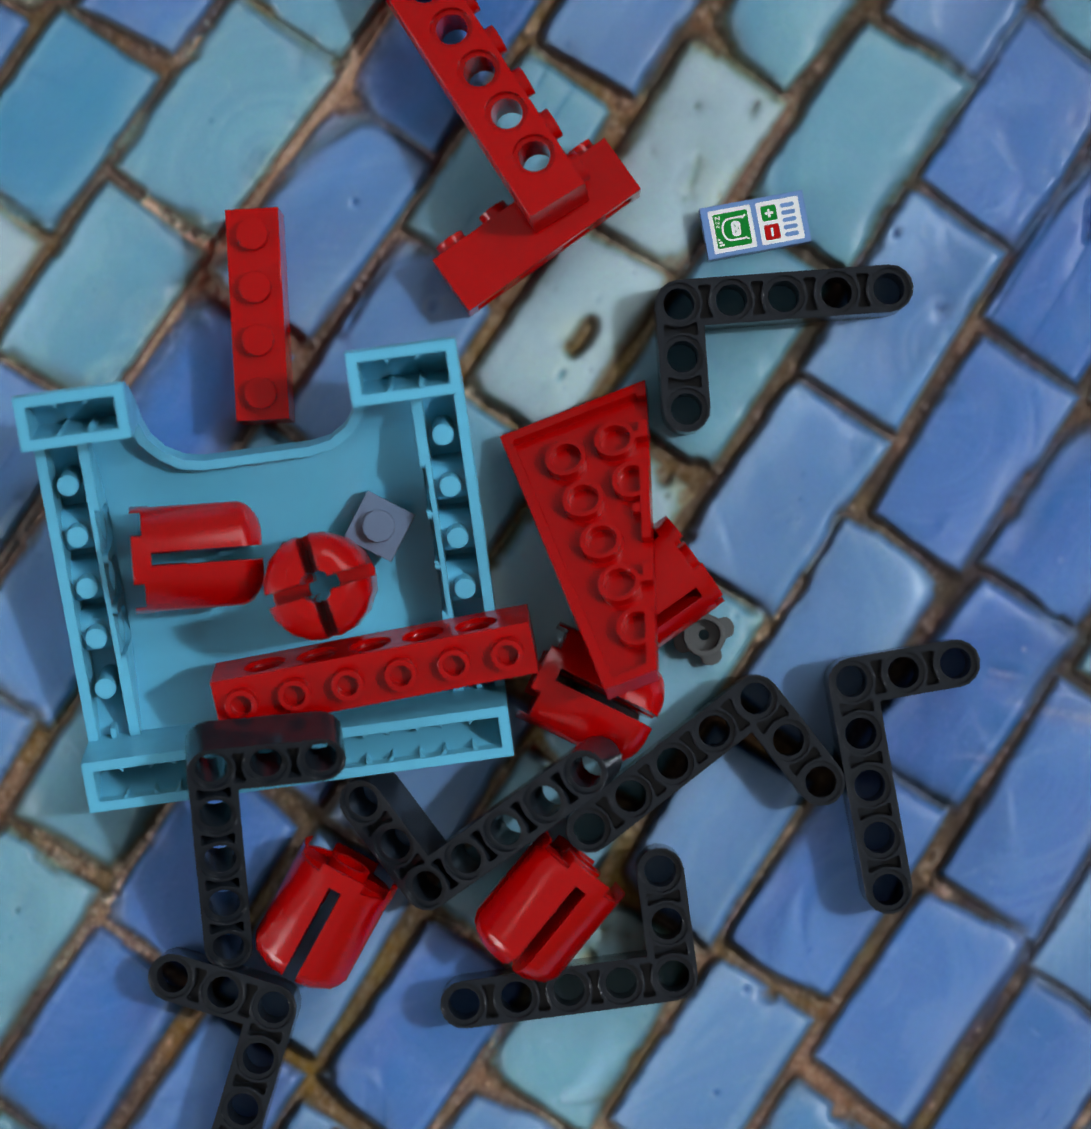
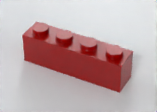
(507, 247)
(260, 316)

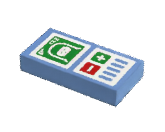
(754, 226)

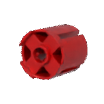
(294, 569)
(201, 583)
(682, 583)
(578, 715)
(300, 898)
(545, 909)

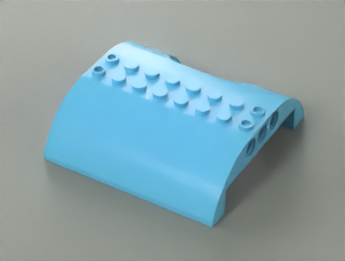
(151, 673)

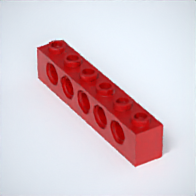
(540, 194)
(379, 666)

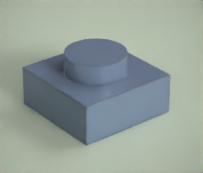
(379, 526)

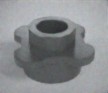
(707, 649)

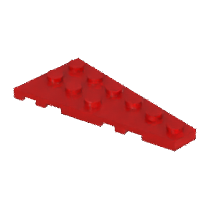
(594, 511)

